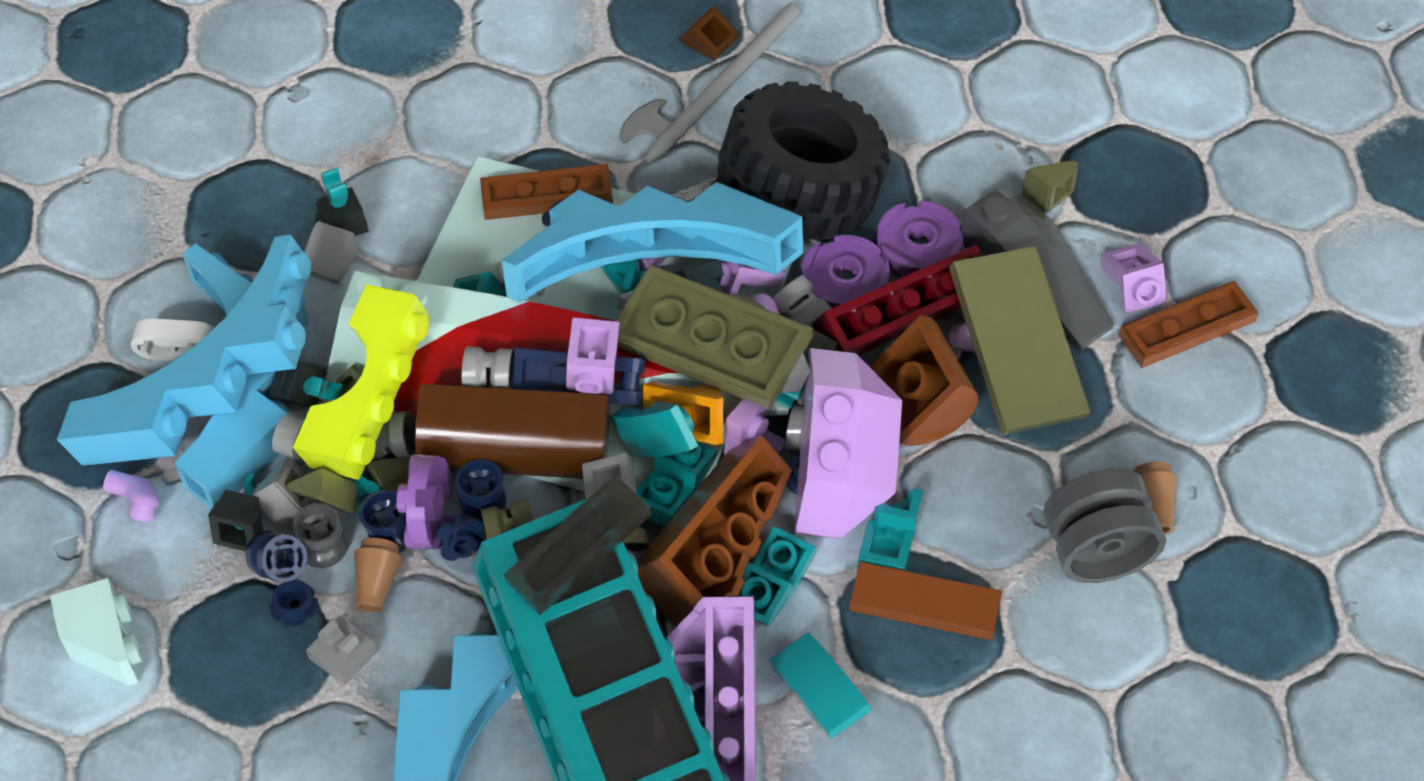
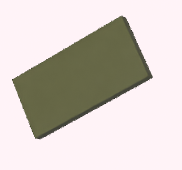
(711, 336)
(1019, 340)

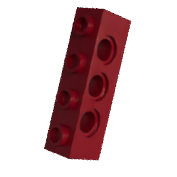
(891, 309)

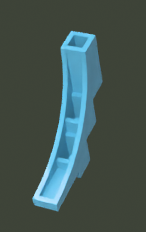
(654, 225)
(206, 380)
(240, 440)
(442, 724)

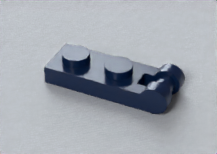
(548, 369)

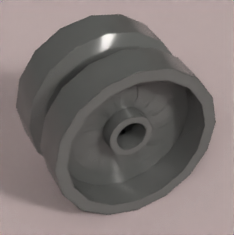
(1104, 525)

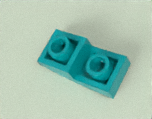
(655, 431)
(674, 481)
(776, 573)
(820, 685)

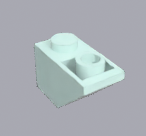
(94, 630)

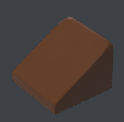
(710, 34)

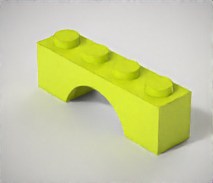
(345, 431)

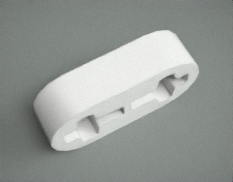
(166, 337)

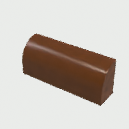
(513, 428)

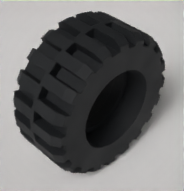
(806, 155)

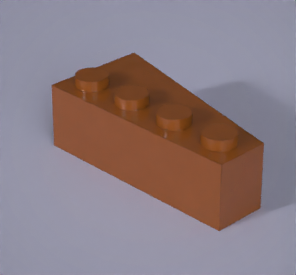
(714, 531)

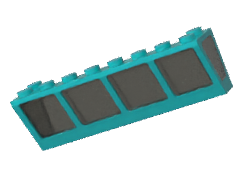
(596, 669)

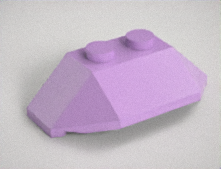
(845, 444)
(719, 664)

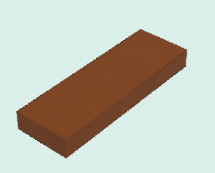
(537, 191)
(1188, 324)
(925, 600)

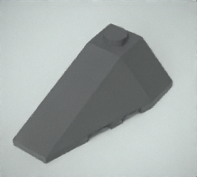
(1012, 222)

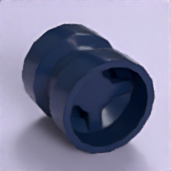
(480, 486)
(382, 517)
(267, 550)

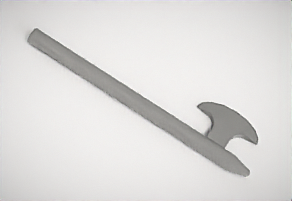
(647, 119)

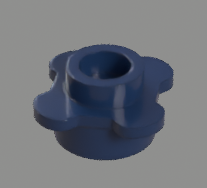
(460, 536)

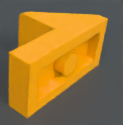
(702, 404)

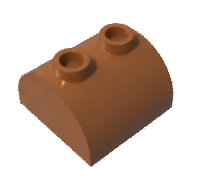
(928, 381)

